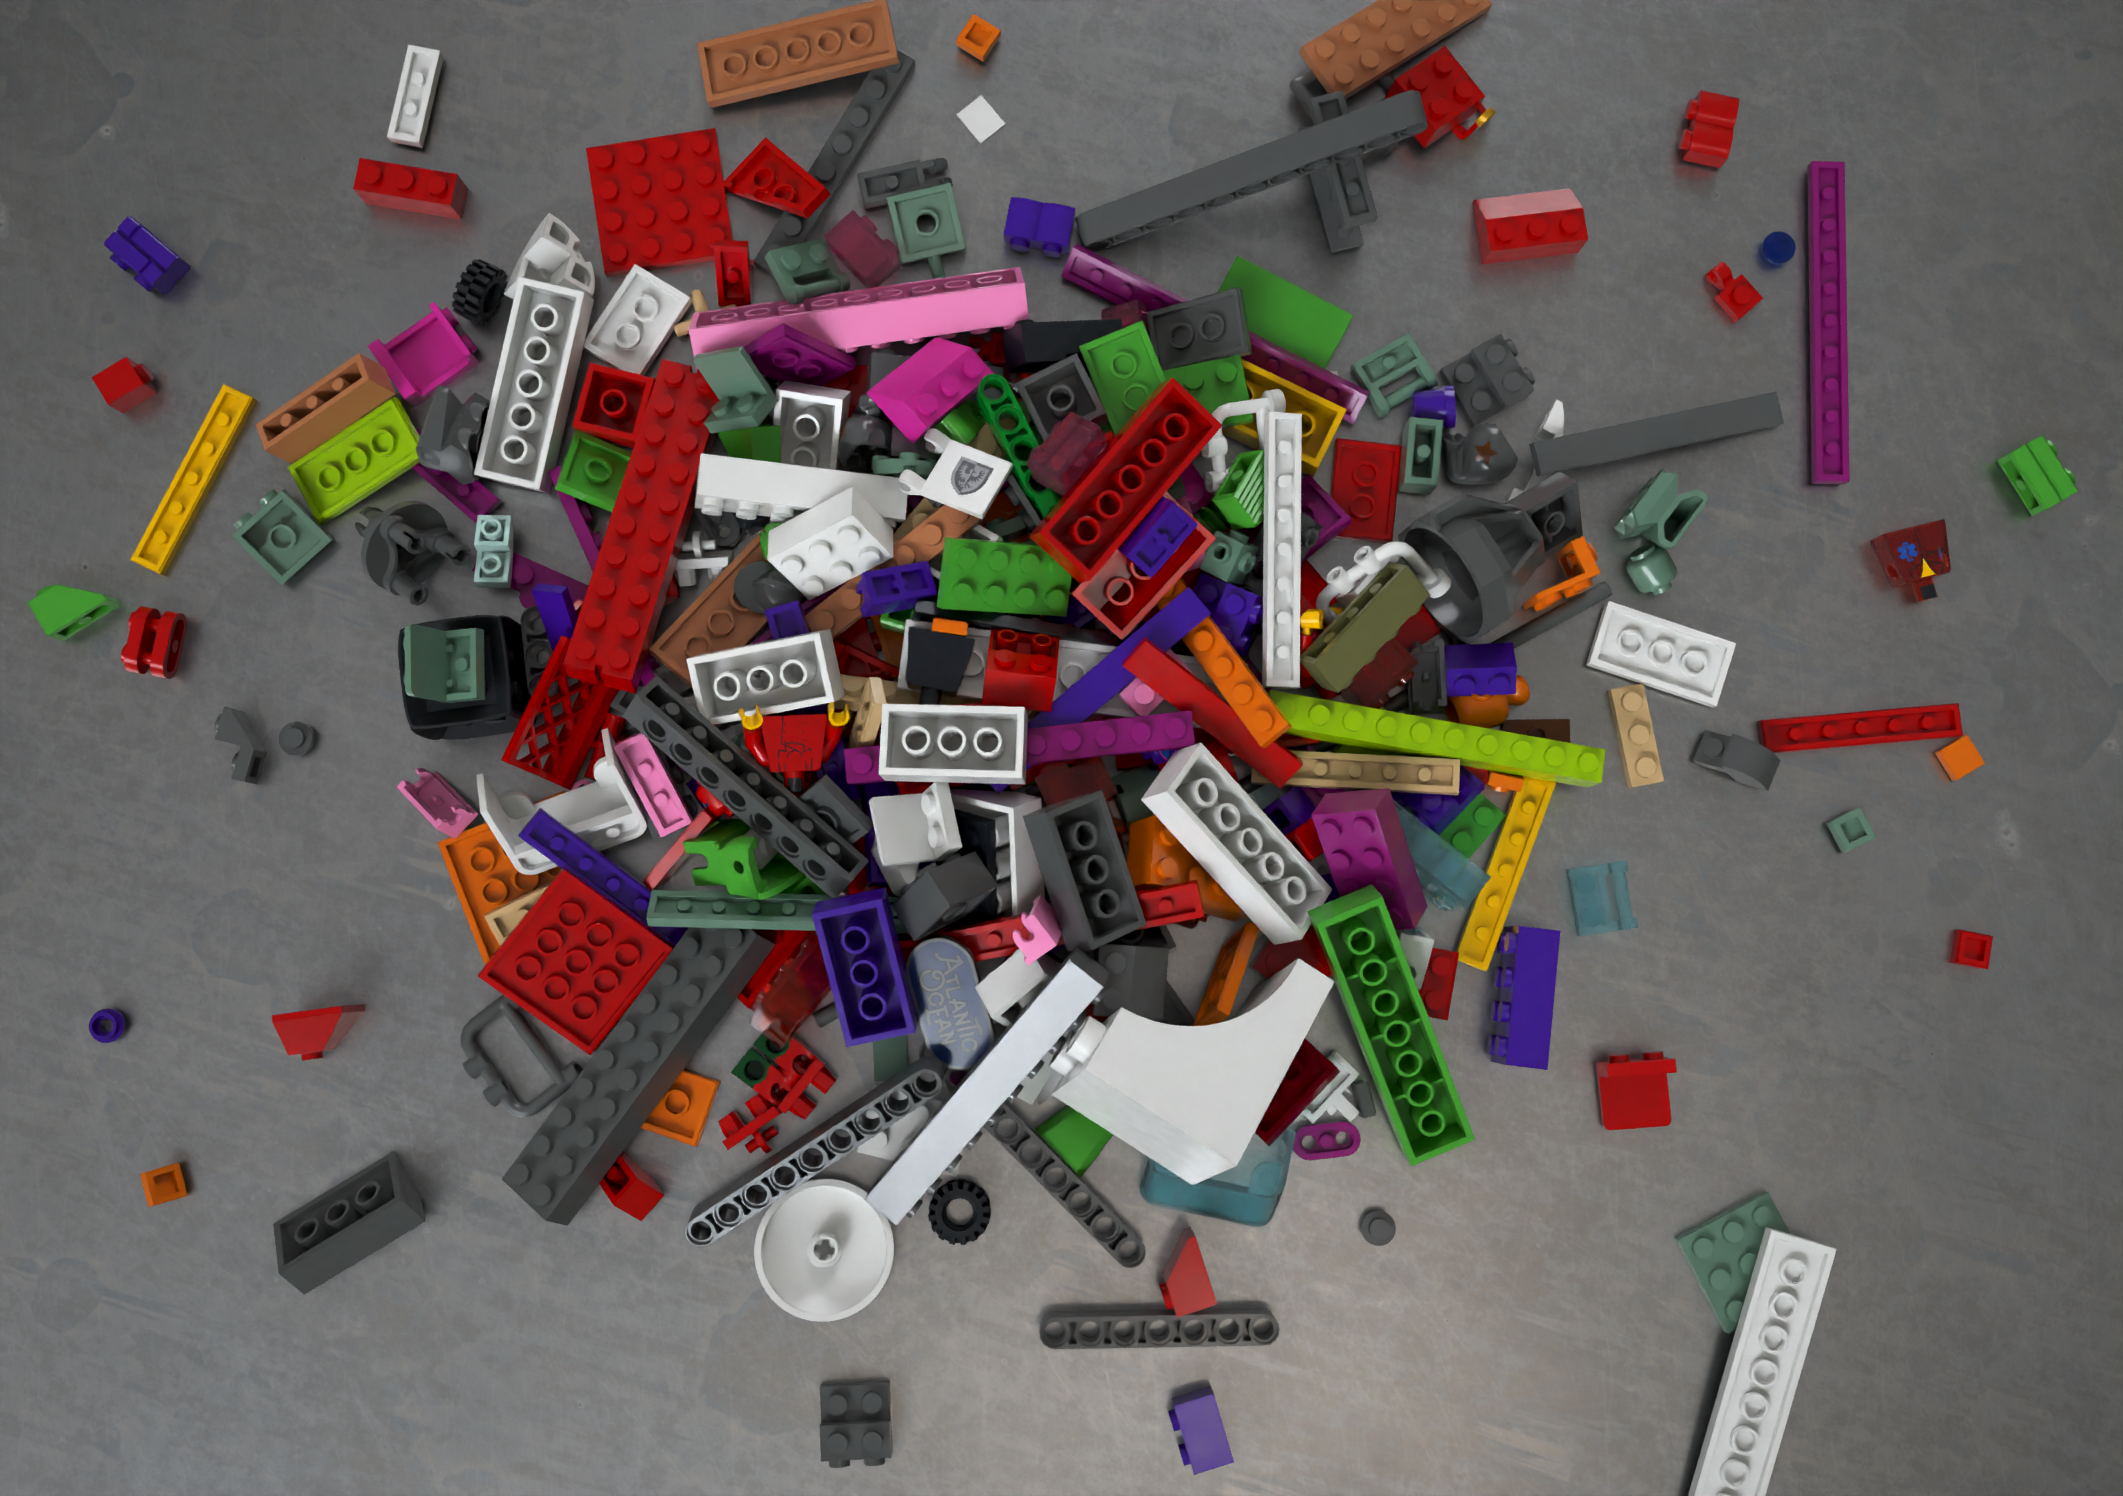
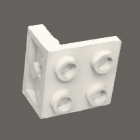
(916, 826)

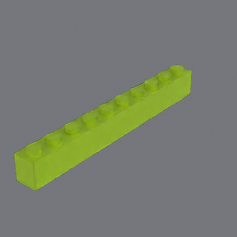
(1440, 739)

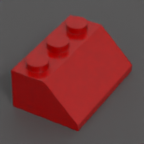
(1529, 226)

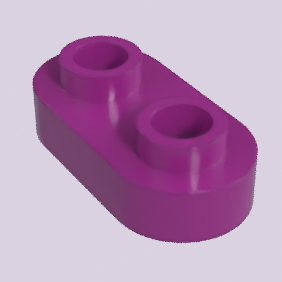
(1325, 1140)

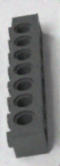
(744, 787)

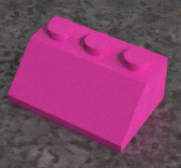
(929, 386)

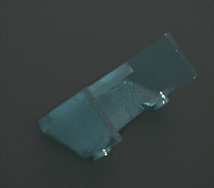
(1220, 1199)

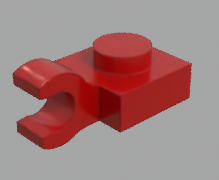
(1735, 295)

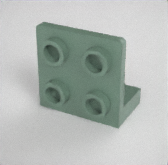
(739, 387)

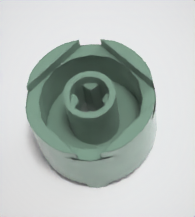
(1130, 790)

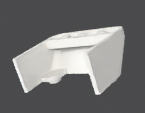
(598, 812)

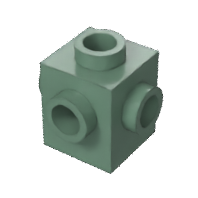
(1230, 556)

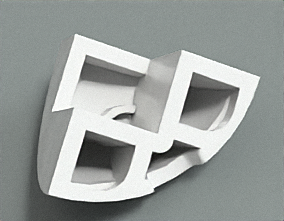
(553, 259)

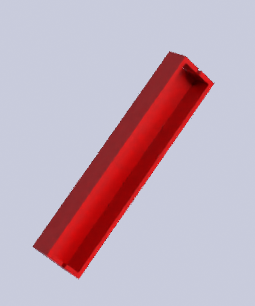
(644, 533)

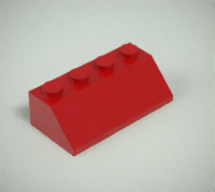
(1124, 594)

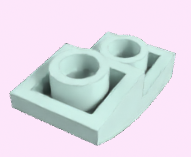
(494, 551)

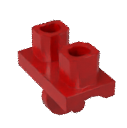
(736, 1130)

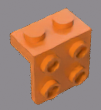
(1579, 566)

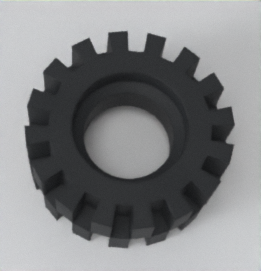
(479, 291)
(959, 1233)

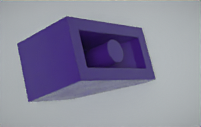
(1290, 810)

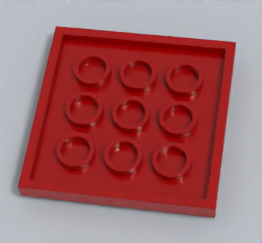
(659, 201)
(576, 961)

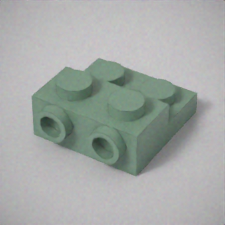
(281, 535)

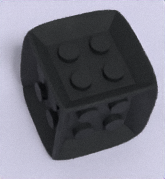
(504, 685)

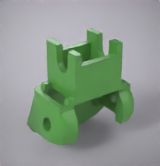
(734, 863)

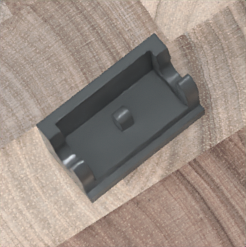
(1428, 686)

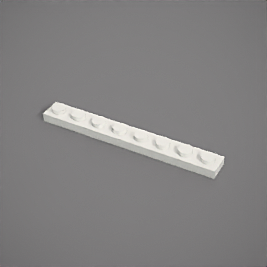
(1282, 550)

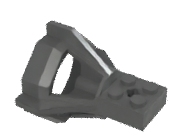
(1499, 547)

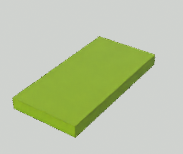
(357, 461)

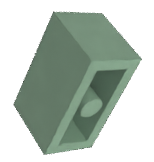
(1420, 455)

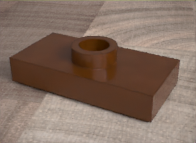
(1543, 728)

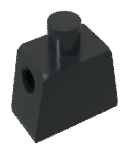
(936, 663)

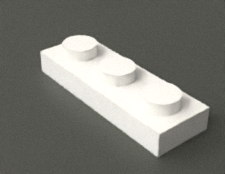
(415, 96)

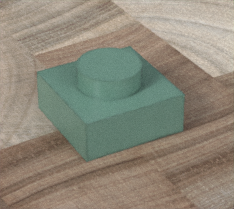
(1851, 830)

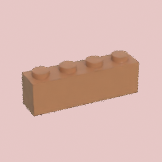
(325, 408)

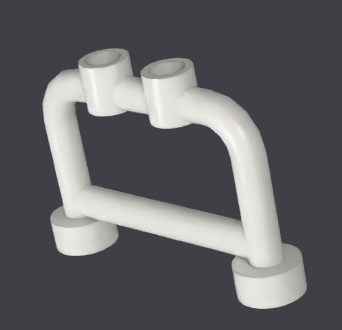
(1217, 447)
(1369, 562)

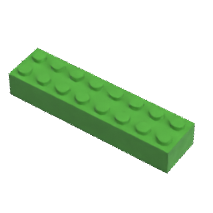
(1391, 1024)

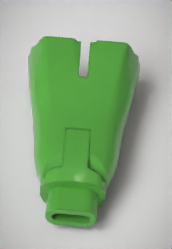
(1074, 1138)

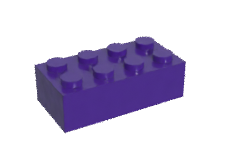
(865, 967)
(1524, 997)

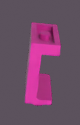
(426, 355)

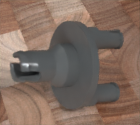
(407, 547)

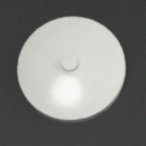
(823, 1251)

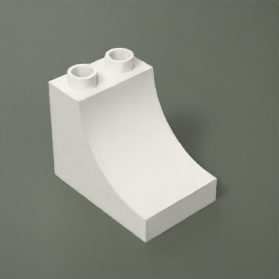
(1190, 1090)

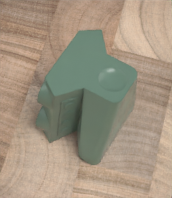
(1659, 512)

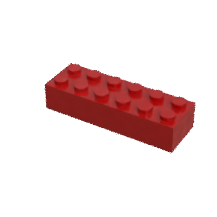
(1126, 481)

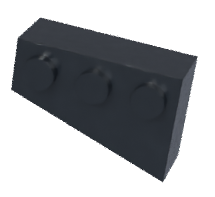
(1038, 345)

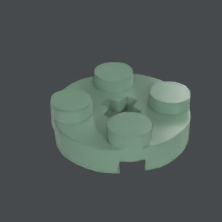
(907, 460)

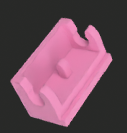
(439, 802)
(1043, 931)

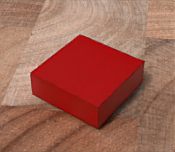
(1971, 949)

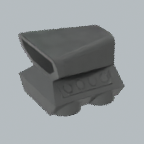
(453, 434)

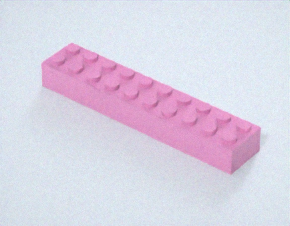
(875, 314)

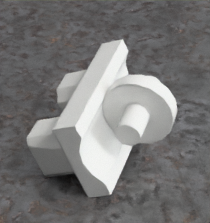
(712, 560)

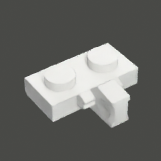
(1335, 1094)

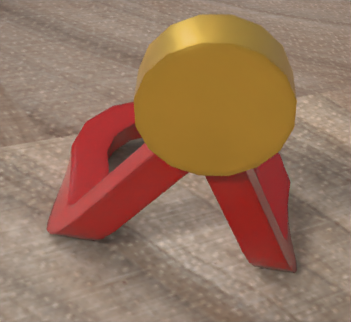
(1486, 115)

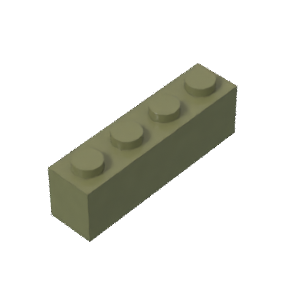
(1364, 627)

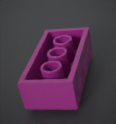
(1369, 847)

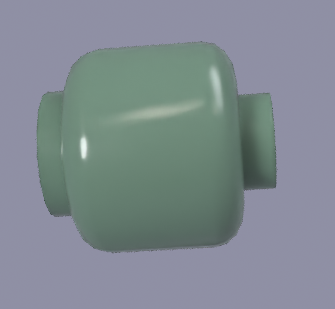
(1651, 569)

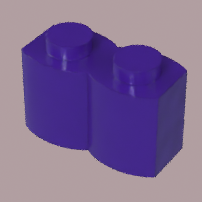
(1039, 226)

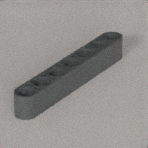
(1174, 1336)

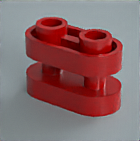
(154, 642)

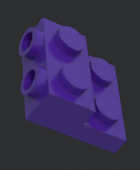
(1231, 609)
(1438, 809)

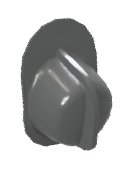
(764, 587)

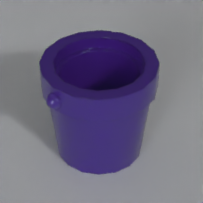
(1436, 404)

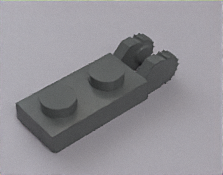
(899, 179)

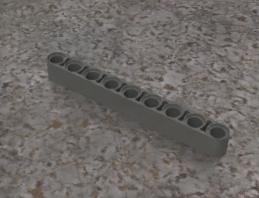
(807, 1165)
(1064, 1191)

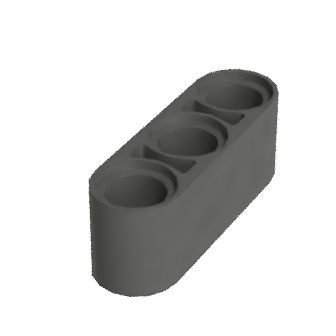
(534, 642)

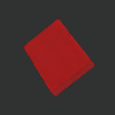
(1366, 488)

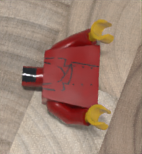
(793, 741)

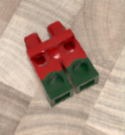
(784, 1083)

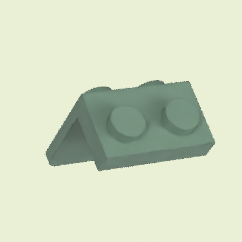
(444, 664)

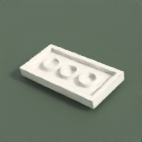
(1661, 654)

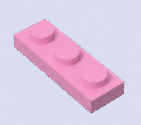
(653, 783)

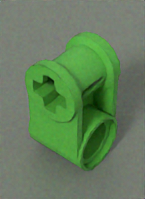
(963, 422)

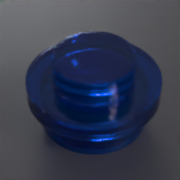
(1778, 248)

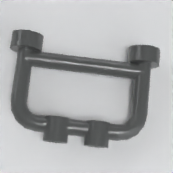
(499, 1090)

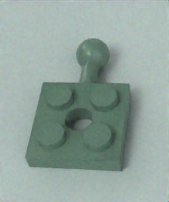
(913, 243)

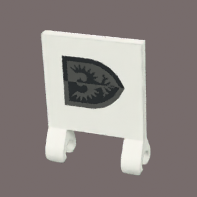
(961, 477)

